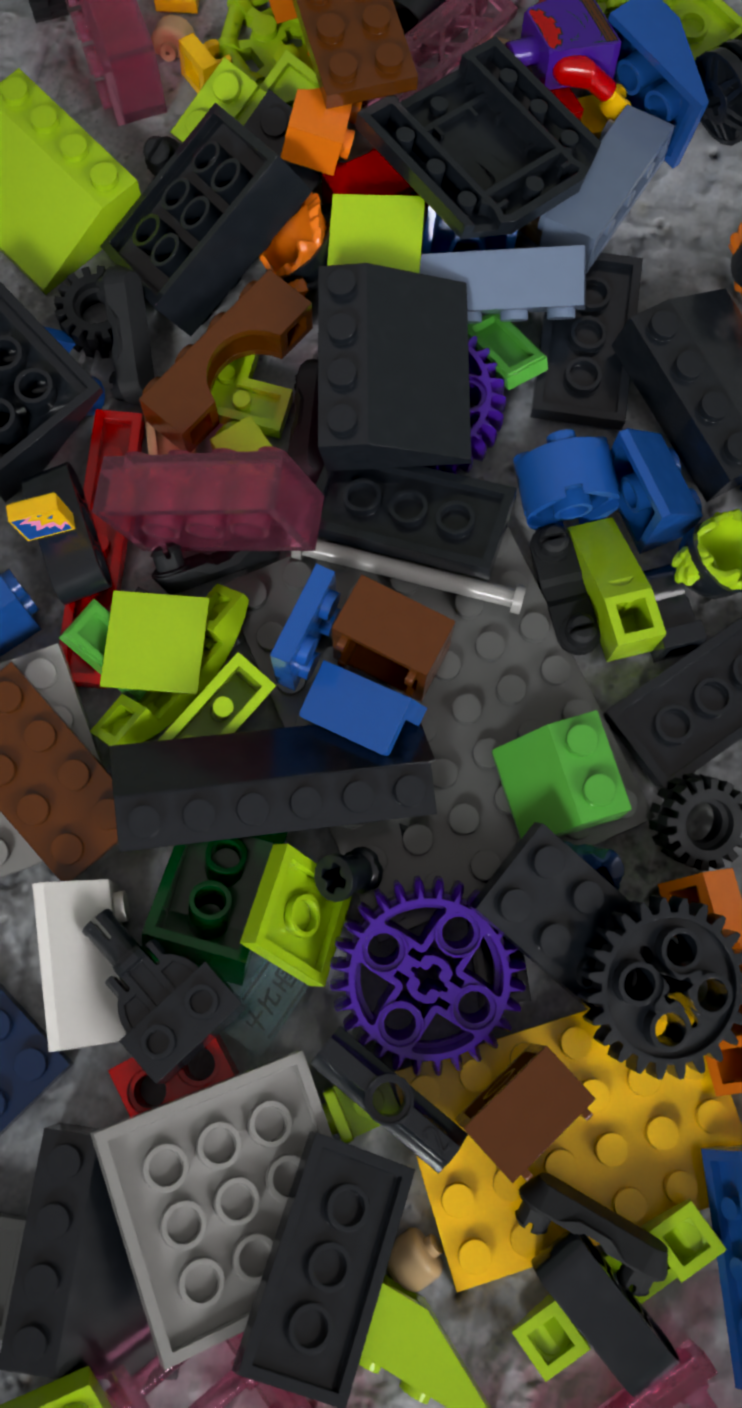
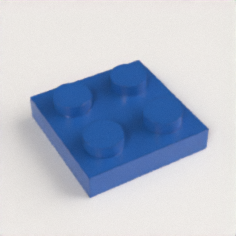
(311, 617)

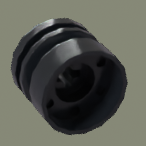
(722, 80)

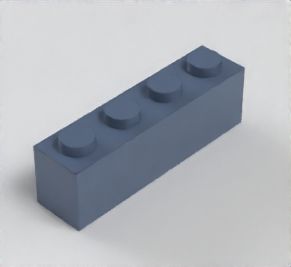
(622, 169)
(516, 280)

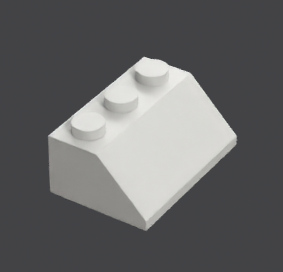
(73, 970)

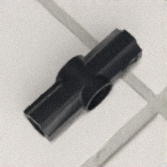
(414, 1124)

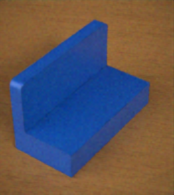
(359, 708)

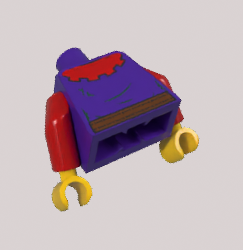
(572, 47)

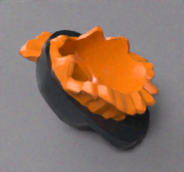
(301, 246)

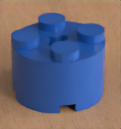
(567, 480)

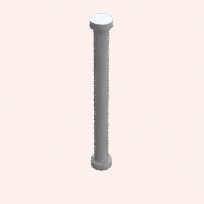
(417, 574)

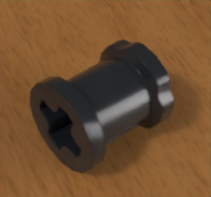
(342, 875)

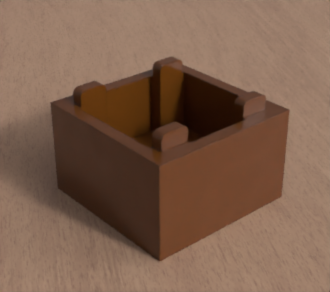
(391, 638)
(525, 1110)

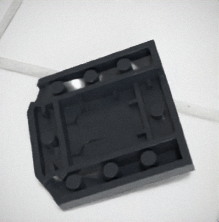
(484, 144)

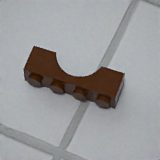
(264, 321)

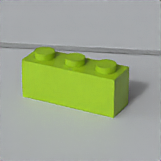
(223, 702)

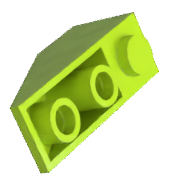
(617, 590)
(415, 1348)

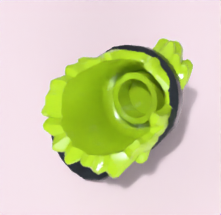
(712, 556)

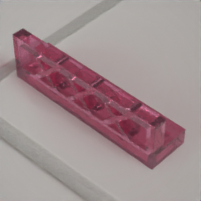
(441, 27)

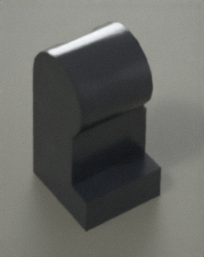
(680, 624)

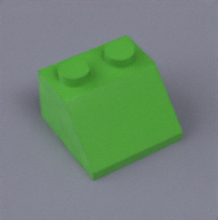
(562, 777)

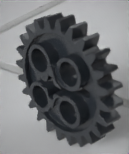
(631, 1017)

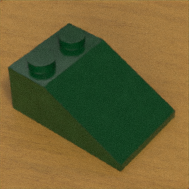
(208, 901)

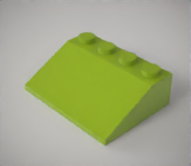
(55, 186)

